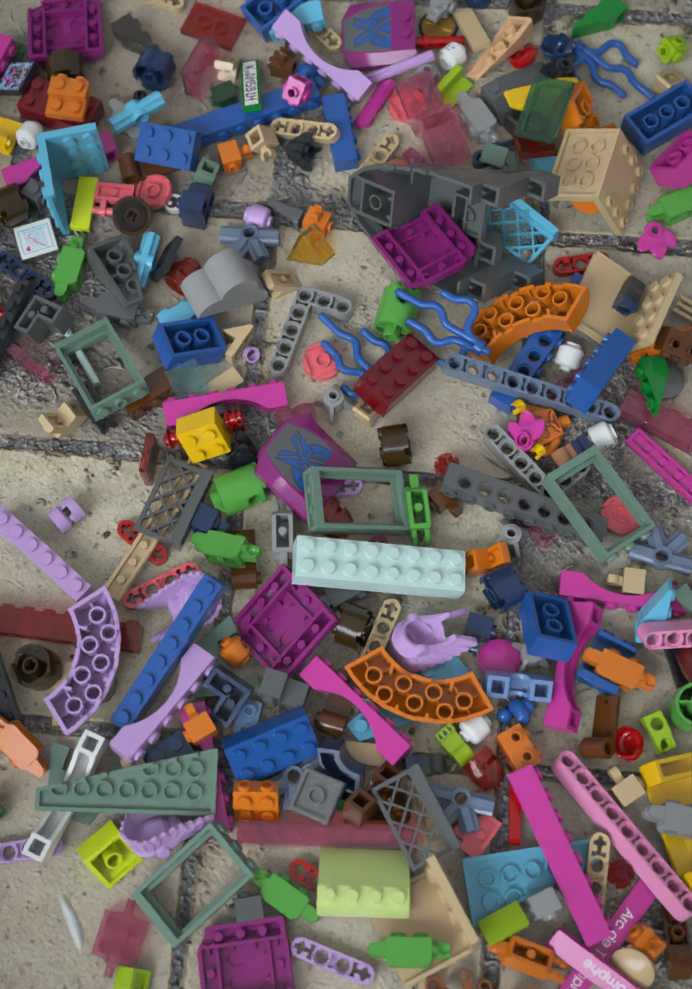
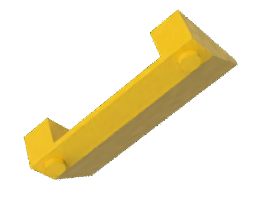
(672, 780)

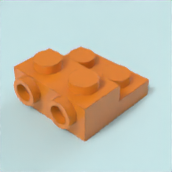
(68, 98)
(256, 800)

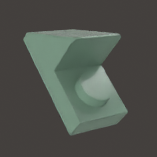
(499, 157)

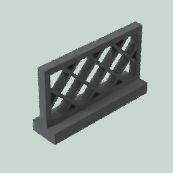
(197, 496)
(433, 807)

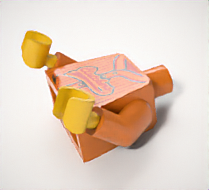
(553, 427)

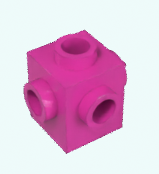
(297, 90)

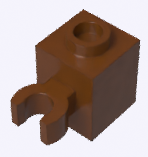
(282, 63)
(440, 502)

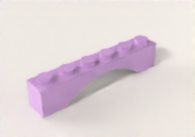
(352, 81)
(43, 557)
(135, 738)

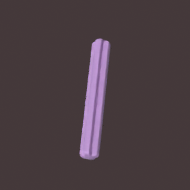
(401, 67)

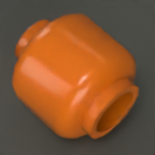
(234, 651)

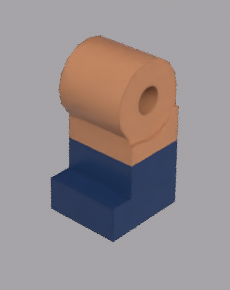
(571, 450)

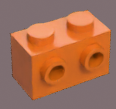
(518, 748)

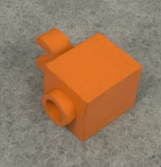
(232, 157)
(320, 217)
(199, 726)
(645, 940)

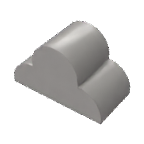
(223, 284)

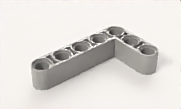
(299, 324)
(519, 456)

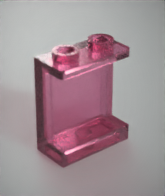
(202, 56)

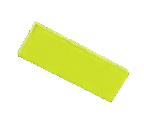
(84, 201)

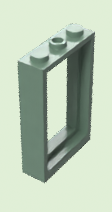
(87, 338)
(575, 465)
(314, 501)
(156, 911)

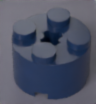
(154, 69)
(503, 588)

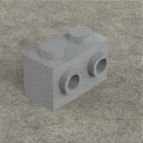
(544, 904)

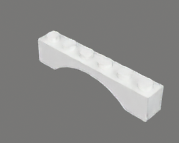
(53, 824)

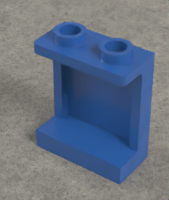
(603, 640)

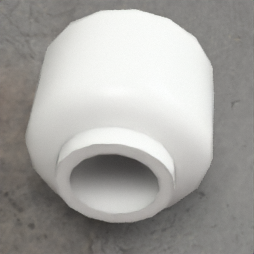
(452, 55)
(27, 134)
(569, 357)
(601, 435)
(475, 729)

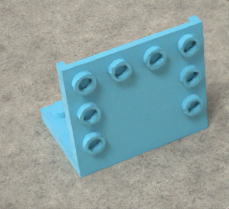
(68, 155)

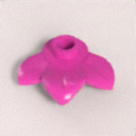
(656, 243)
(527, 428)

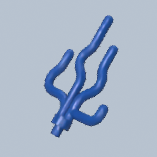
(592, 57)
(465, 338)
(356, 351)

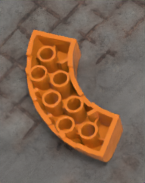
(581, 116)
(529, 312)
(418, 696)

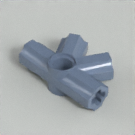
(255, 245)
(669, 549)
(287, 787)
(464, 813)

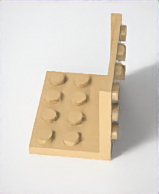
(599, 169)
(604, 282)
(435, 912)

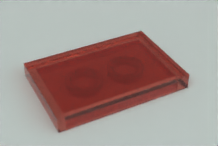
(213, 24)

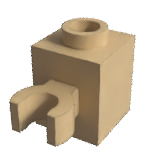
(263, 141)
(630, 582)
(625, 789)

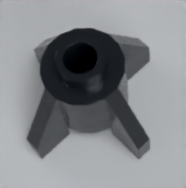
(559, 68)
(301, 150)
(241, 452)

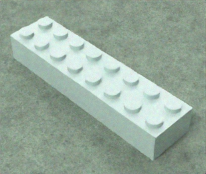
(378, 567)

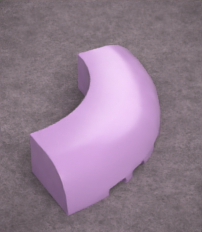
(93, 663)

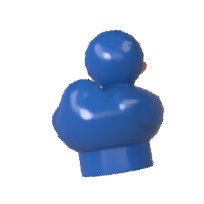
(311, 71)
(519, 709)

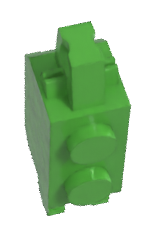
(672, 207)
(70, 269)
(418, 510)
(225, 548)
(284, 897)
(409, 951)

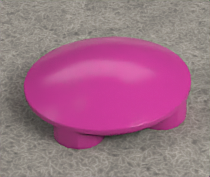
(499, 655)

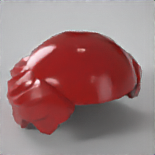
(523, 58)
(628, 743)

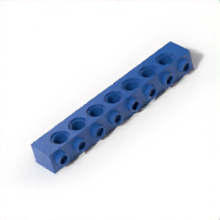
(524, 364)

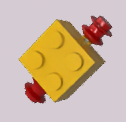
(204, 433)

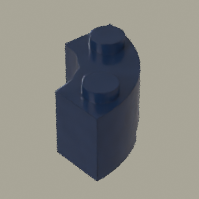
(340, 764)

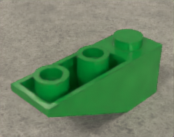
(601, 18)
(652, 375)

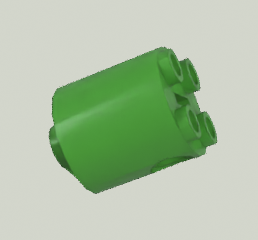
(394, 311)
(238, 490)
(680, 709)

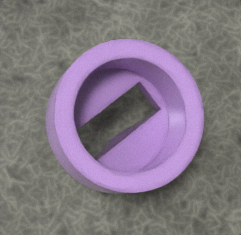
(253, 356)

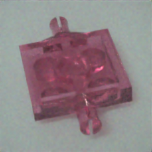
(120, 938)

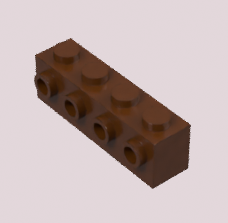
(674, 344)

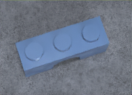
(529, 685)

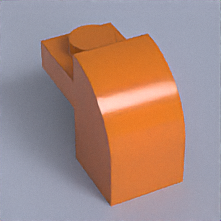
(482, 561)

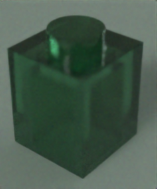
(223, 95)

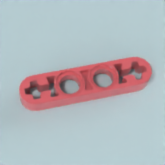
(159, 582)

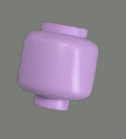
(258, 216)

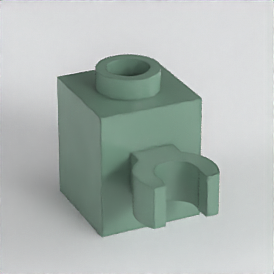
(206, 171)

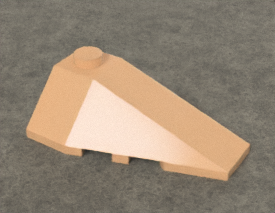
(508, 40)

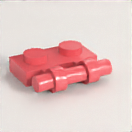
(110, 193)
(475, 843)

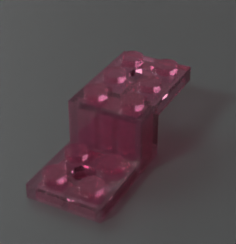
(432, 119)

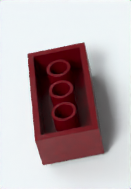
(34, 103)
(395, 374)

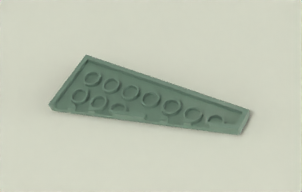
(160, 787)

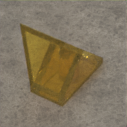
(311, 247)

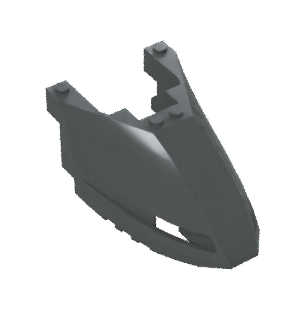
(400, 190)

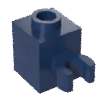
(207, 519)
(479, 627)

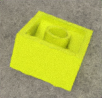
(108, 854)

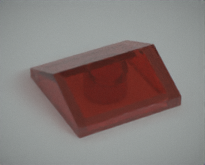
(532, 149)

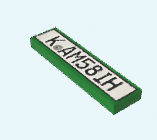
(251, 86)

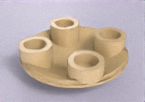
(634, 965)

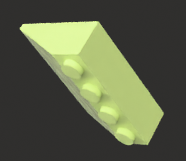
(363, 883)

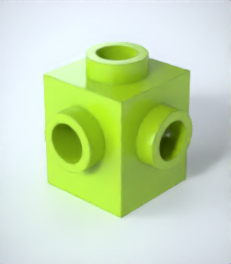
(672, 49)

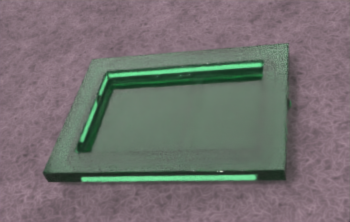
(544, 109)

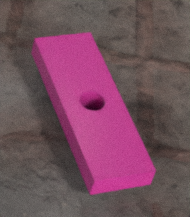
(374, 104)

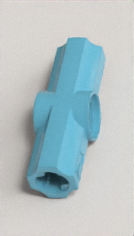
(136, 111)
(146, 257)

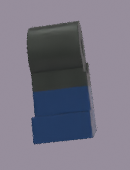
(629, 296)
(430, 764)

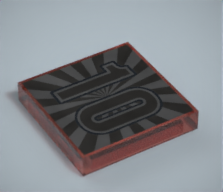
(149, 459)

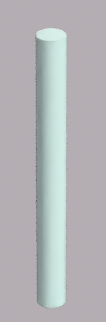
(85, 364)

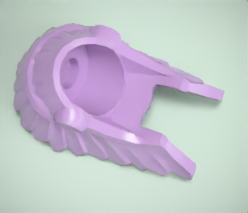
(175, 596)
(423, 643)
(158, 834)

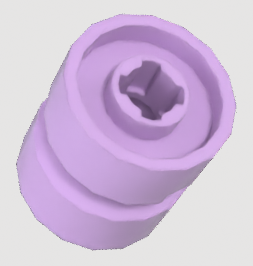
(60, 520)

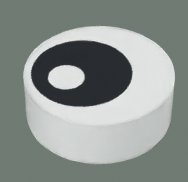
(171, 205)

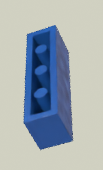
(343, 151)

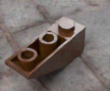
(678, 949)

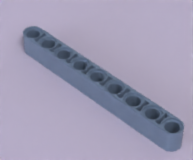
(520, 390)

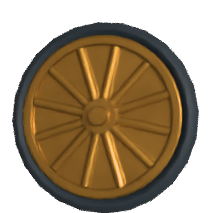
(443, 27)

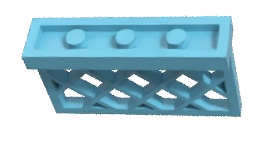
(537, 222)

